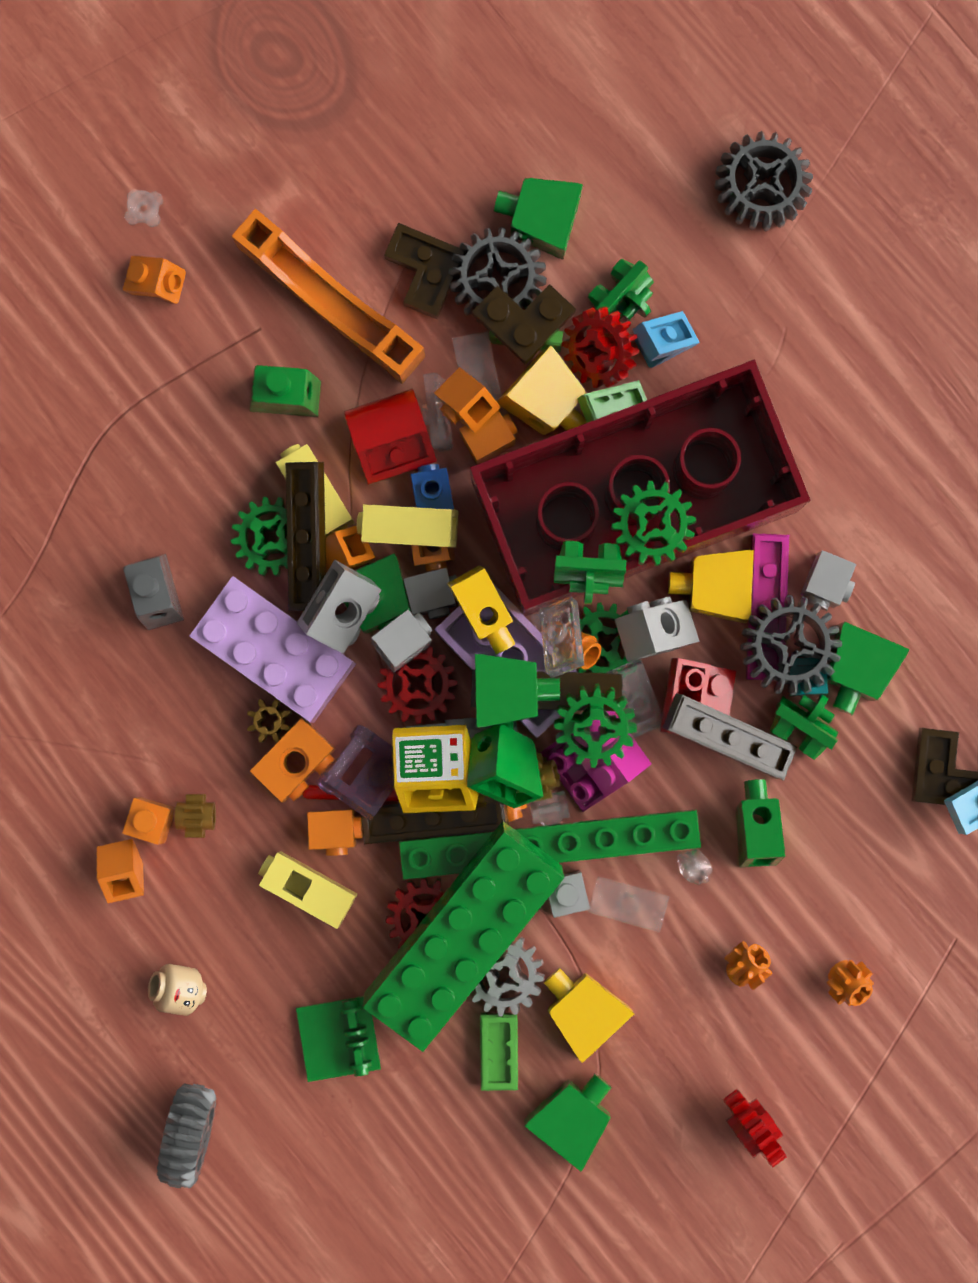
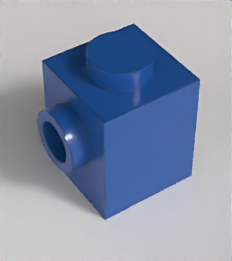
(432, 487)

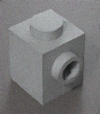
(829, 581)
(430, 593)

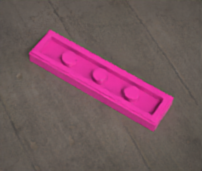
(768, 582)

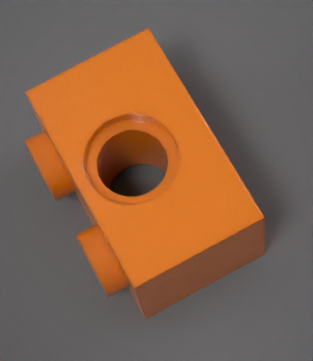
(273, 768)

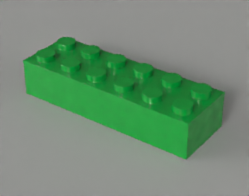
(463, 936)

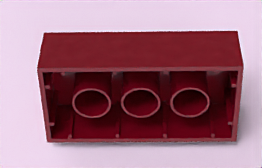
(705, 438)

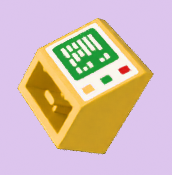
(432, 769)

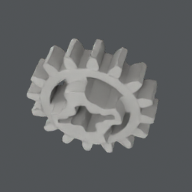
(519, 982)

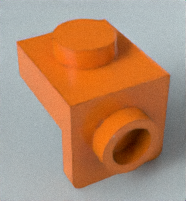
(154, 278)

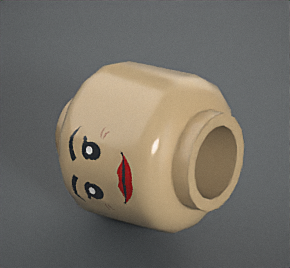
(176, 989)

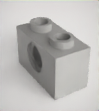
(339, 586)
(656, 628)
(402, 640)

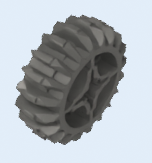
(746, 157)
(492, 247)
(808, 650)
(186, 1136)

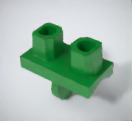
(629, 294)
(589, 574)
(818, 733)

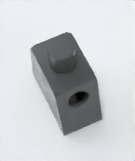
(153, 592)

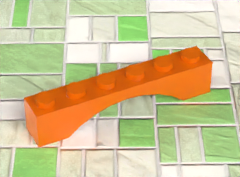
(328, 298)

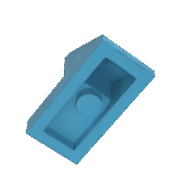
(664, 338)

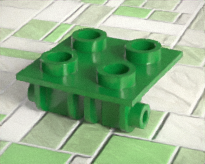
(338, 1039)

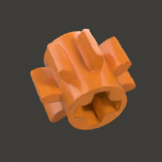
(748, 965)
(850, 983)

